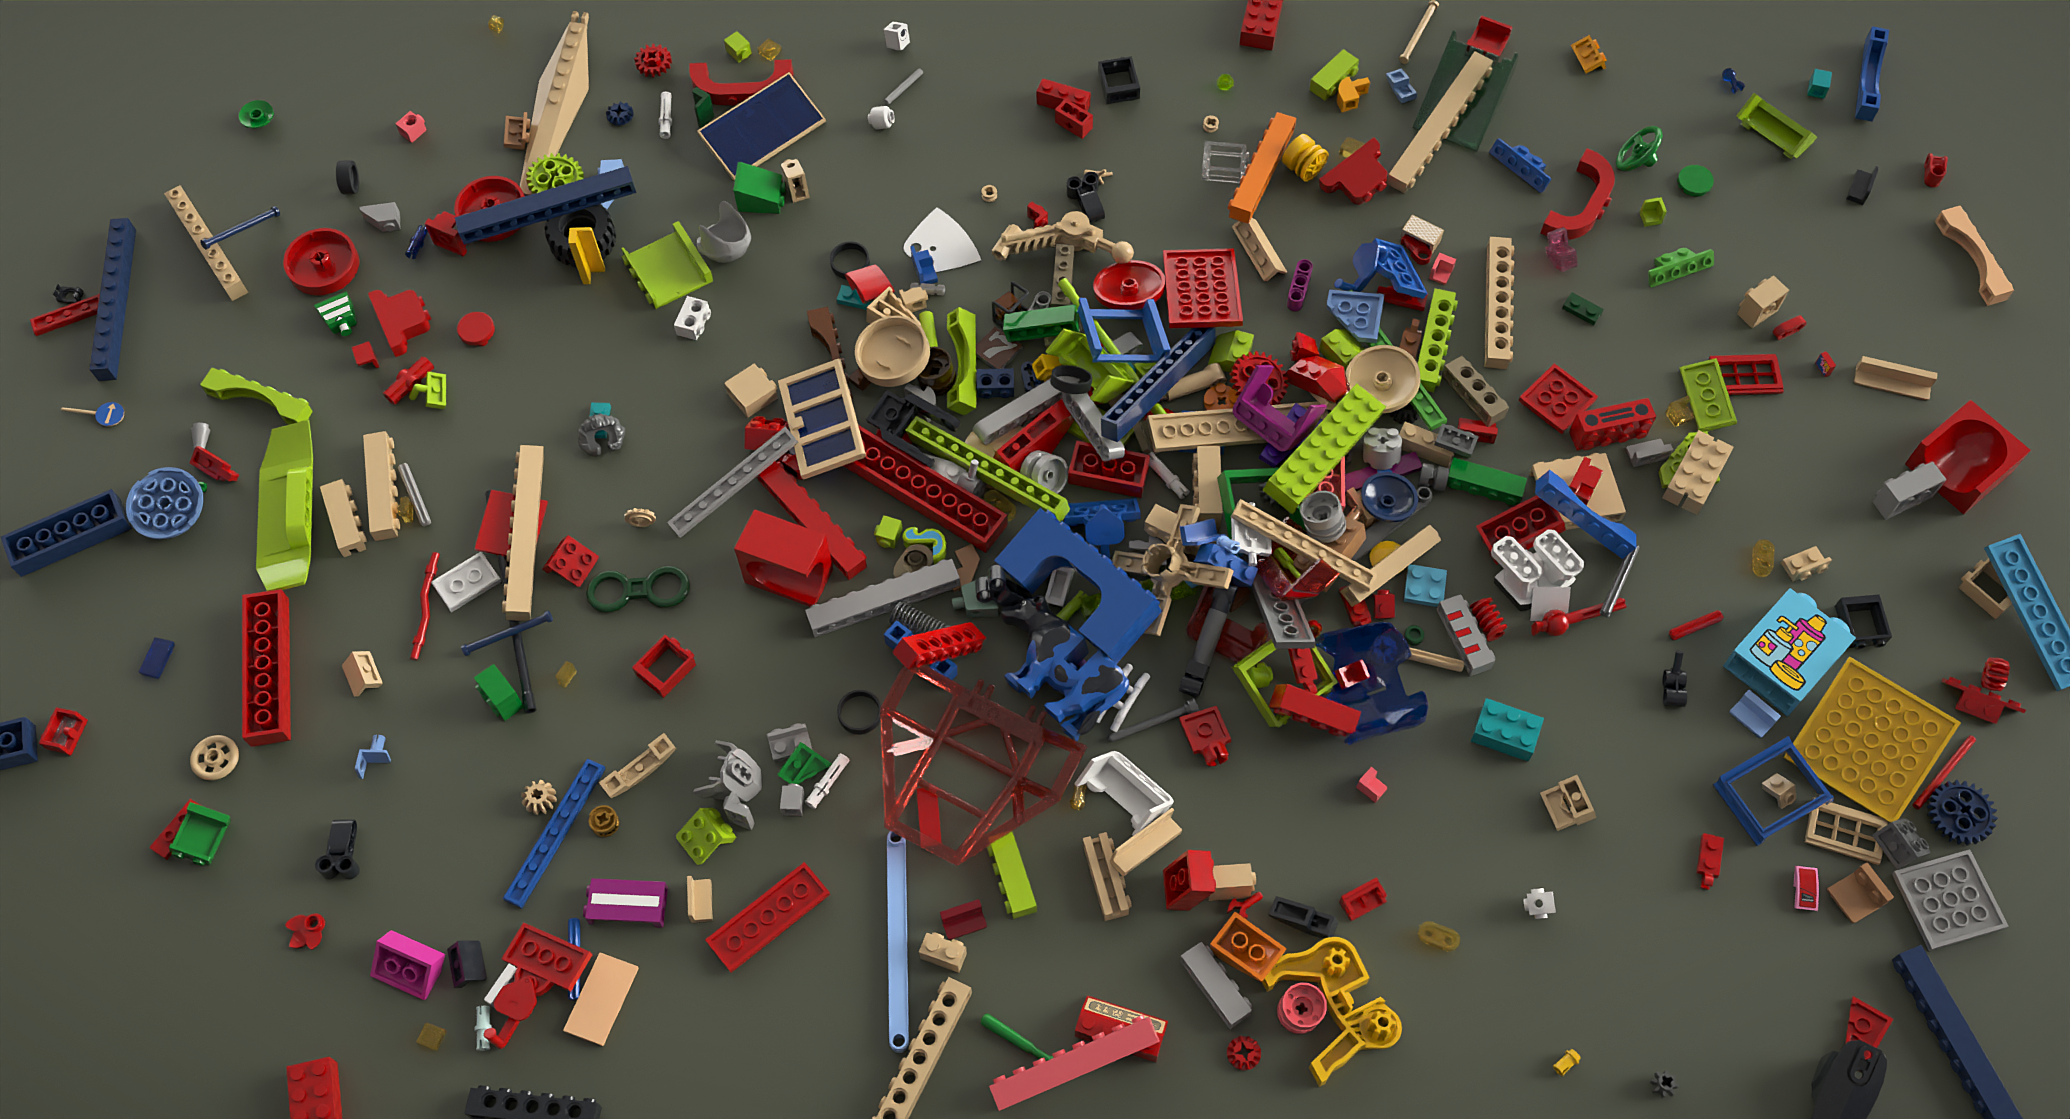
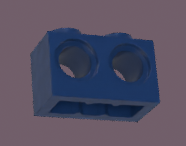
(995, 379)

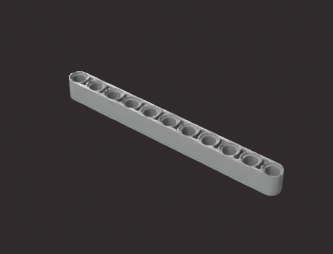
(1038, 399)

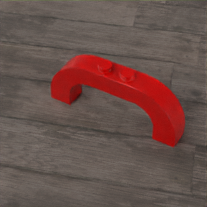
(734, 93)
(1602, 174)

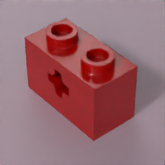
(1074, 118)

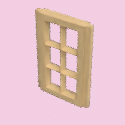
(1843, 848)

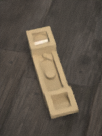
(639, 768)

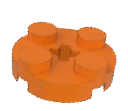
(1219, 392)

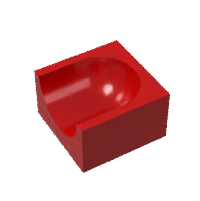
(1971, 454)
(784, 558)

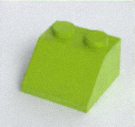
(1230, 347)
(1340, 347)

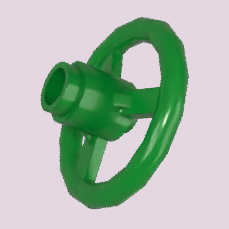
(1643, 153)

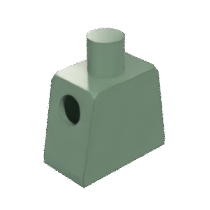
(972, 606)

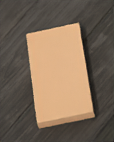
(601, 999)

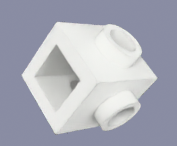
(1547, 899)

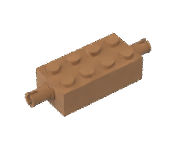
(1346, 544)

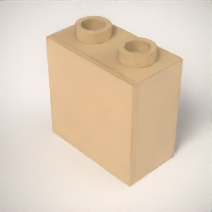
(751, 390)
(1233, 882)

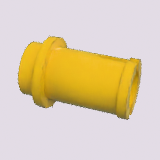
(1566, 1062)

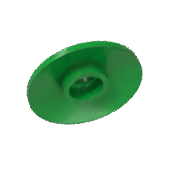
(256, 114)

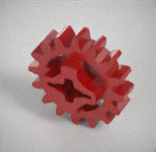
(651, 60)

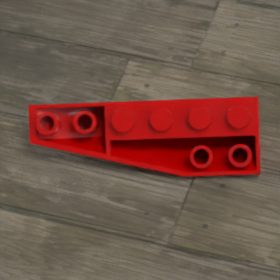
(1041, 434)

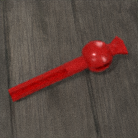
(1557, 622)

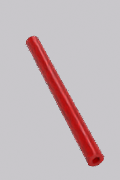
(1944, 772)

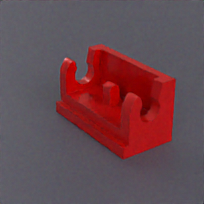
(1363, 899)

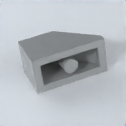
(382, 216)

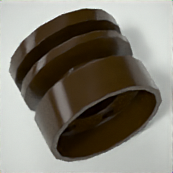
(938, 373)

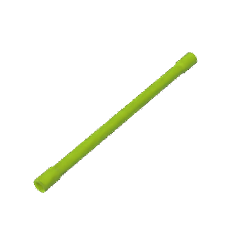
(1070, 293)

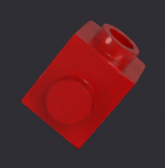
(1037, 214)
(1384, 604)
(1352, 674)

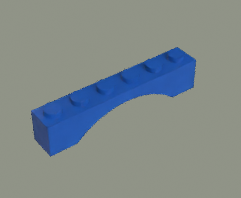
(1868, 92)
(1559, 496)

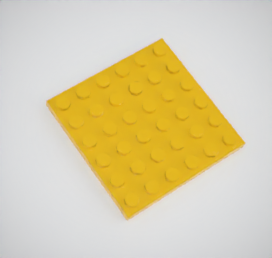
(1873, 740)

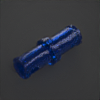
(416, 242)

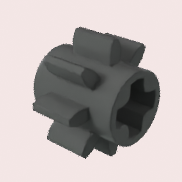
(1659, 1088)

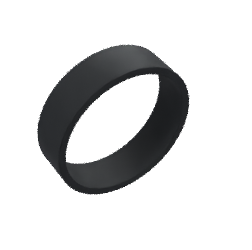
(844, 246)
(1072, 371)
(852, 694)

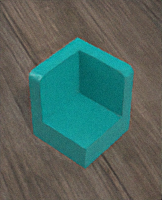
(1819, 83)

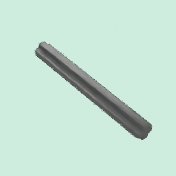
(1618, 583)

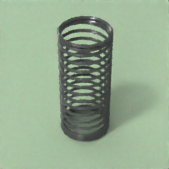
(892, 620)

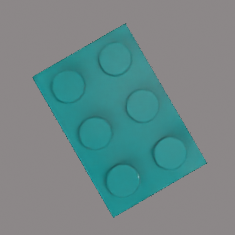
(1507, 729)

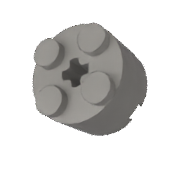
(1382, 448)

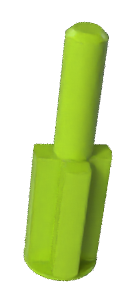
(1286, 561)

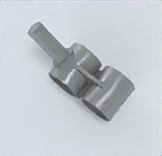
(970, 482)

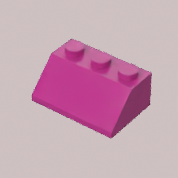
(406, 964)

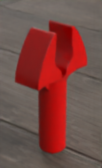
(1245, 904)

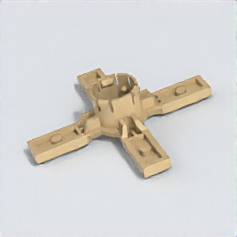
(1181, 569)

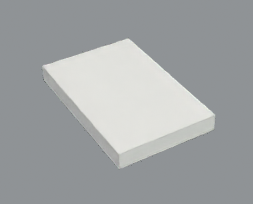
(466, 581)

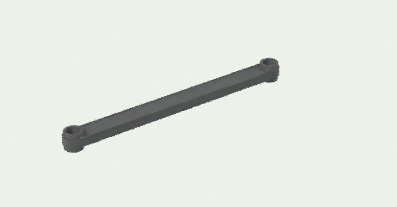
(1382, 529)

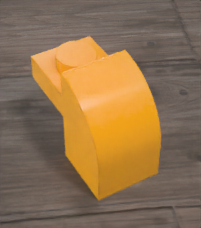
(1349, 93)

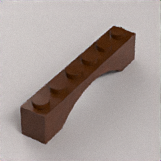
(822, 329)

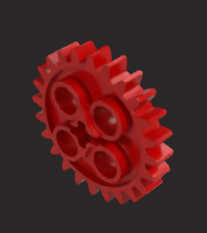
(1247, 364)

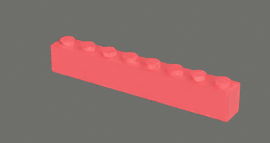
(1073, 1063)

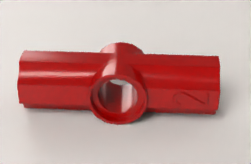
(407, 379)

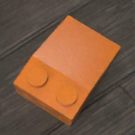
(1246, 948)

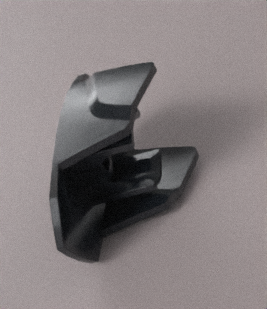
(1838, 1091)

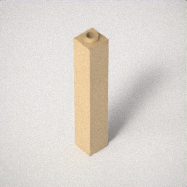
(1394, 563)

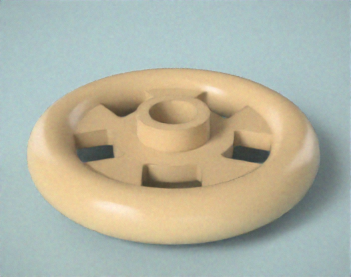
(218, 772)

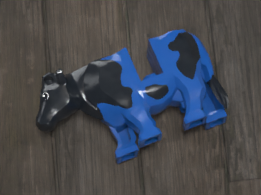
(1053, 658)

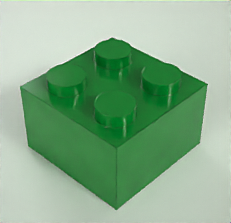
(498, 693)

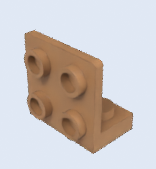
(1860, 893)

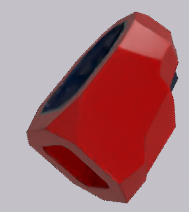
(791, 465)

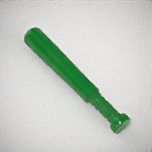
(1010, 1035)

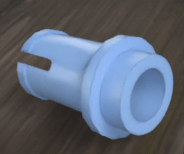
(1227, 544)

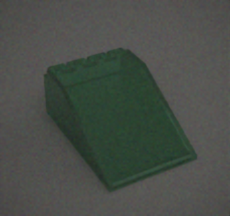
(1480, 112)

